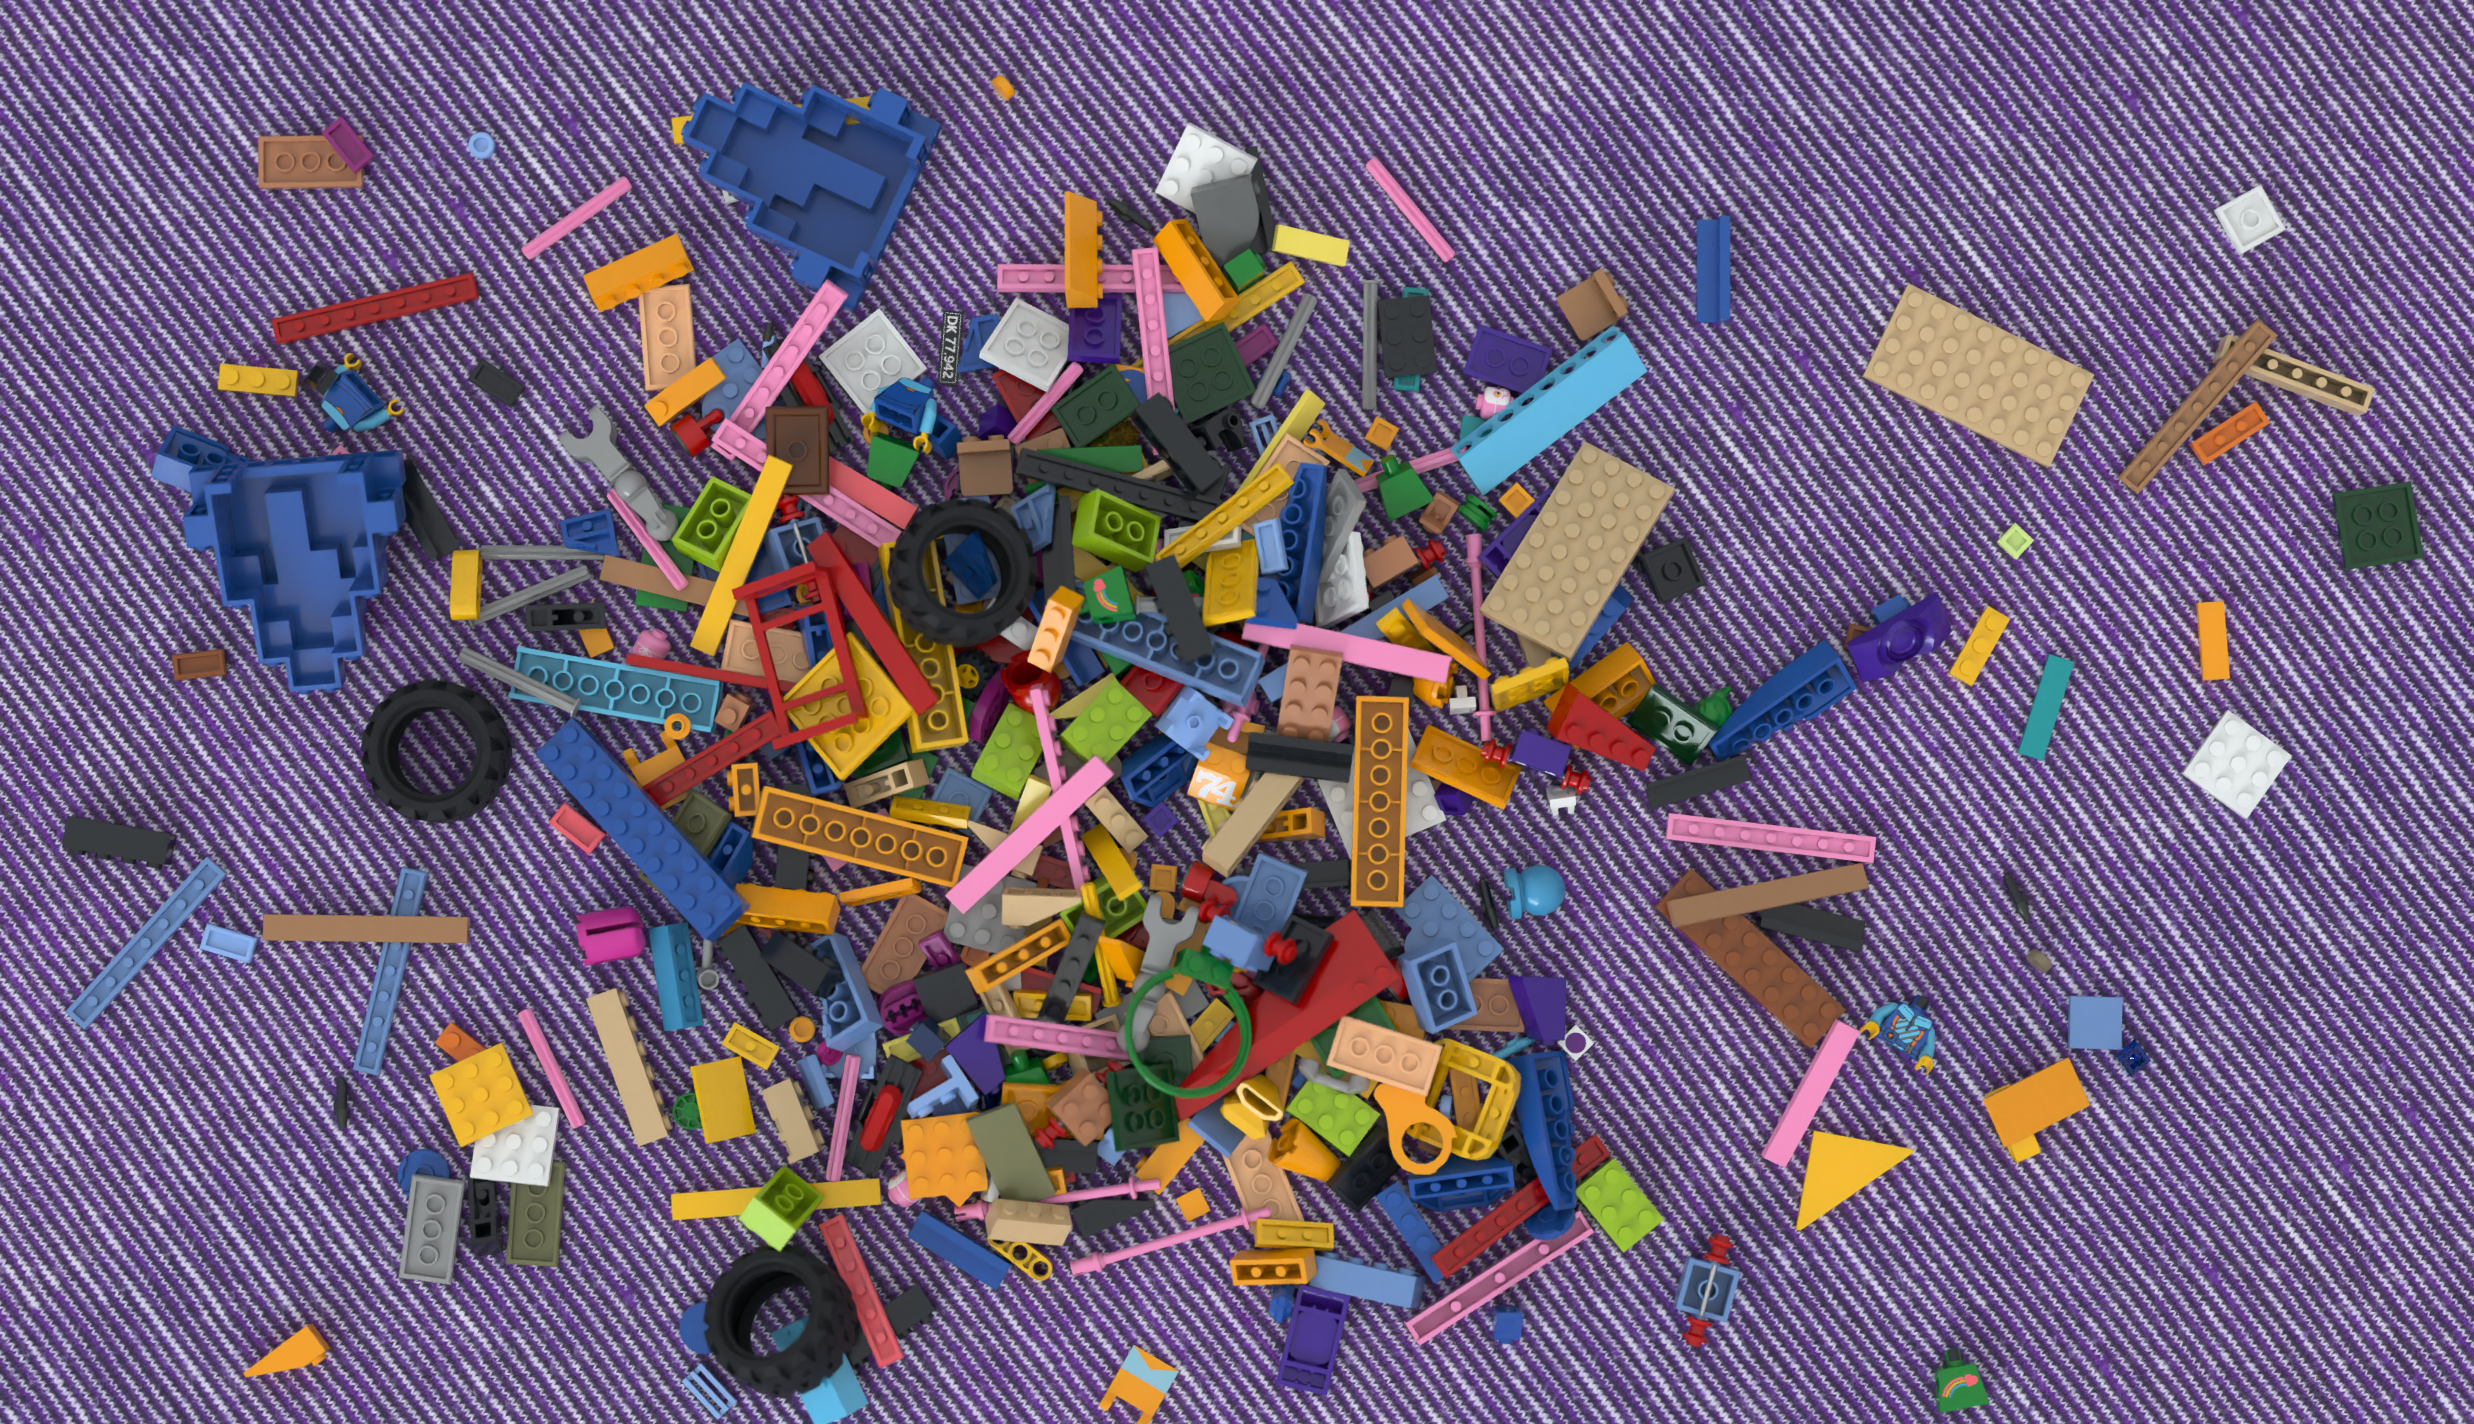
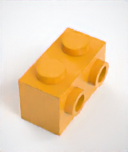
(745, 789)

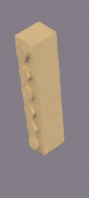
(2305, 379)
(1248, 821)
(629, 1066)

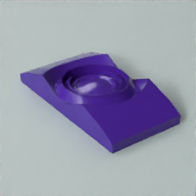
(1502, 549)
(1900, 638)
(1312, 1339)

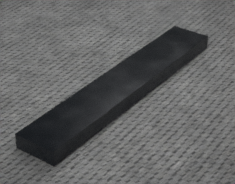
(1070, 972)

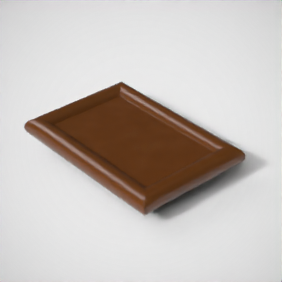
(802, 439)

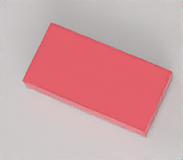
(577, 828)

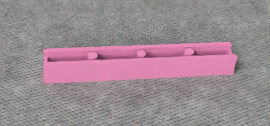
(1355, 650)
(1493, 1281)

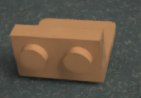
(1593, 305)
(985, 466)

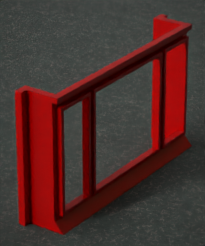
(829, 604)

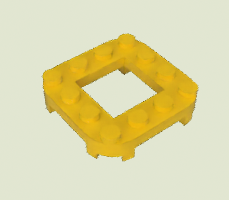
(1496, 1109)

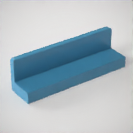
(675, 976)

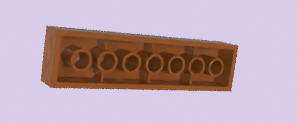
(1757, 966)

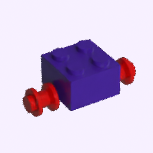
(1540, 755)

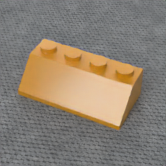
(1082, 251)
(1613, 683)

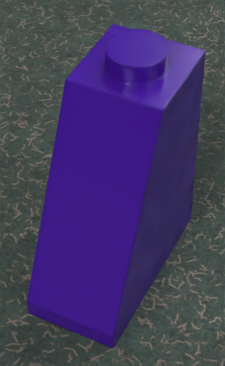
(1541, 1006)
(977, 1057)

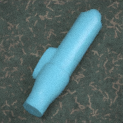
(1513, 1046)

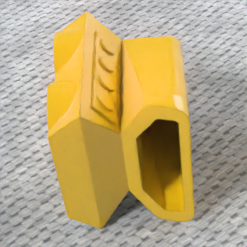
(1253, 1106)

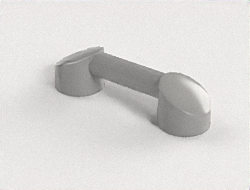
(706, 975)
(1310, 1069)

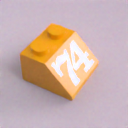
(1220, 777)

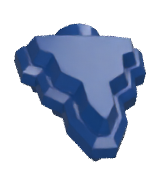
(1281, 1301)

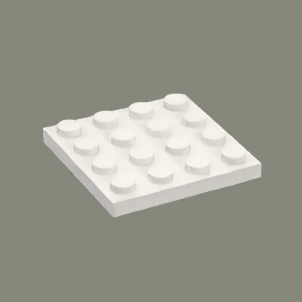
(1421, 804)

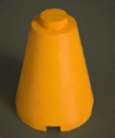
(1302, 1152)

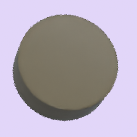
(2039, 960)

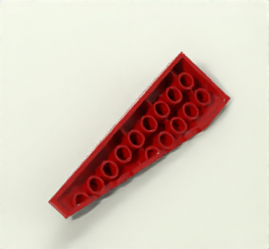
(1345, 978)

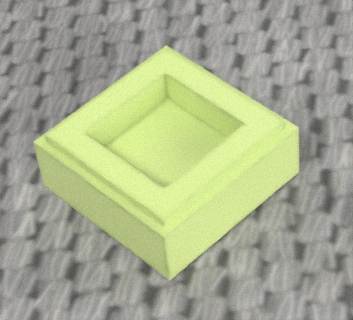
(2015, 541)

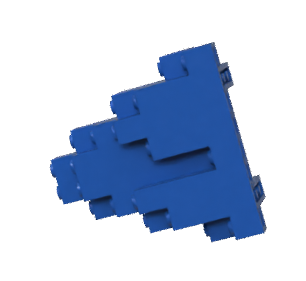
(813, 181)
(302, 550)

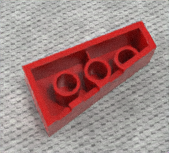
(1595, 729)

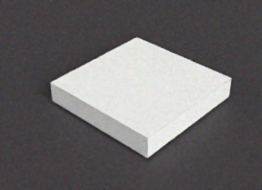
(2249, 219)

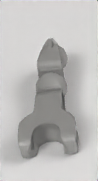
(628, 483)
(1158, 957)

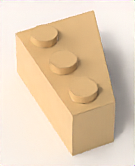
(793, 1119)

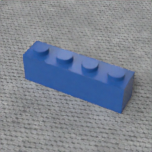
(1411, 1226)

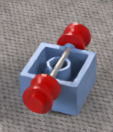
(788, 543)
(1240, 942)
(1706, 1289)

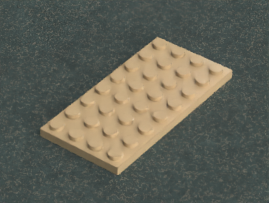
(1978, 375)
(1577, 551)

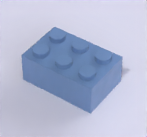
(1437, 985)

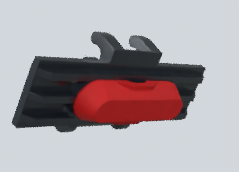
(810, 388)
(884, 1119)

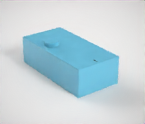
(835, 1396)

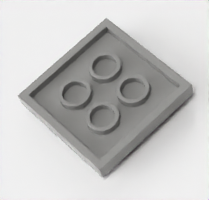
(982, 923)

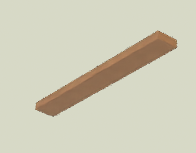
(2197, 406)
(1767, 895)
(366, 928)

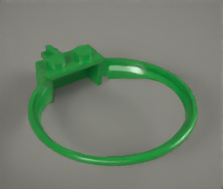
(1205, 968)

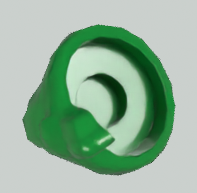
(1716, 706)

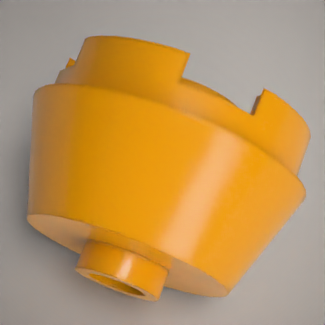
(1433, 692)

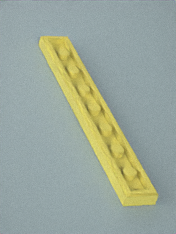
(1295, 425)

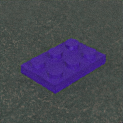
(1096, 331)
(1506, 360)

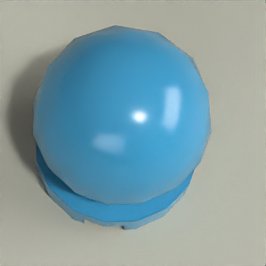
(1535, 890)

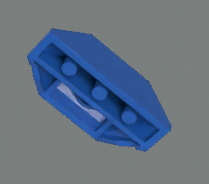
(1610, 613)
(1156, 770)
(816, 772)
(733, 853)
(1462, 1183)

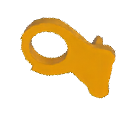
(1404, 1110)

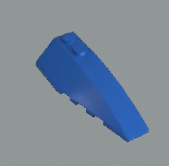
(183, 451)
(1303, 539)
(1792, 694)
(1545, 1122)

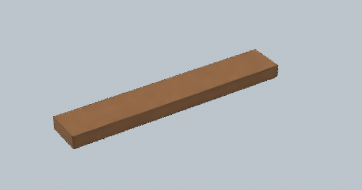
(655, 581)

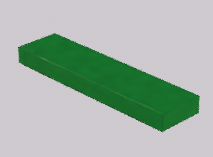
(1113, 458)

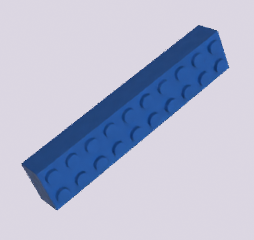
(643, 830)

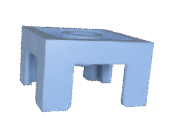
(1192, 721)
(865, 1049)

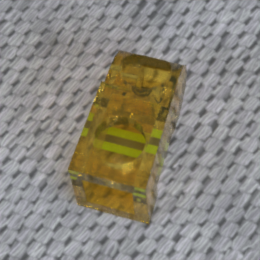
(1122, 434)

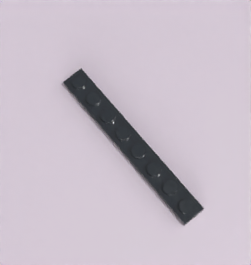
(1125, 487)

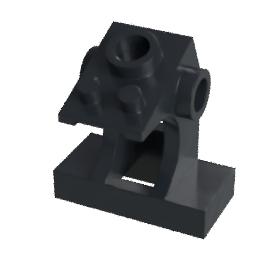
(1222, 425)

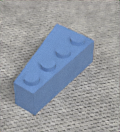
(850, 1008)
(1369, 1281)

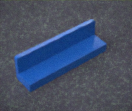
(1713, 270)
(1079, 659)
(959, 1249)

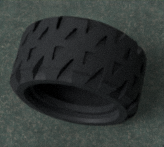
(1000, 534)
(382, 742)
(741, 1294)

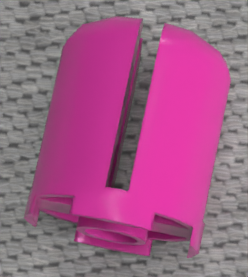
(611, 935)

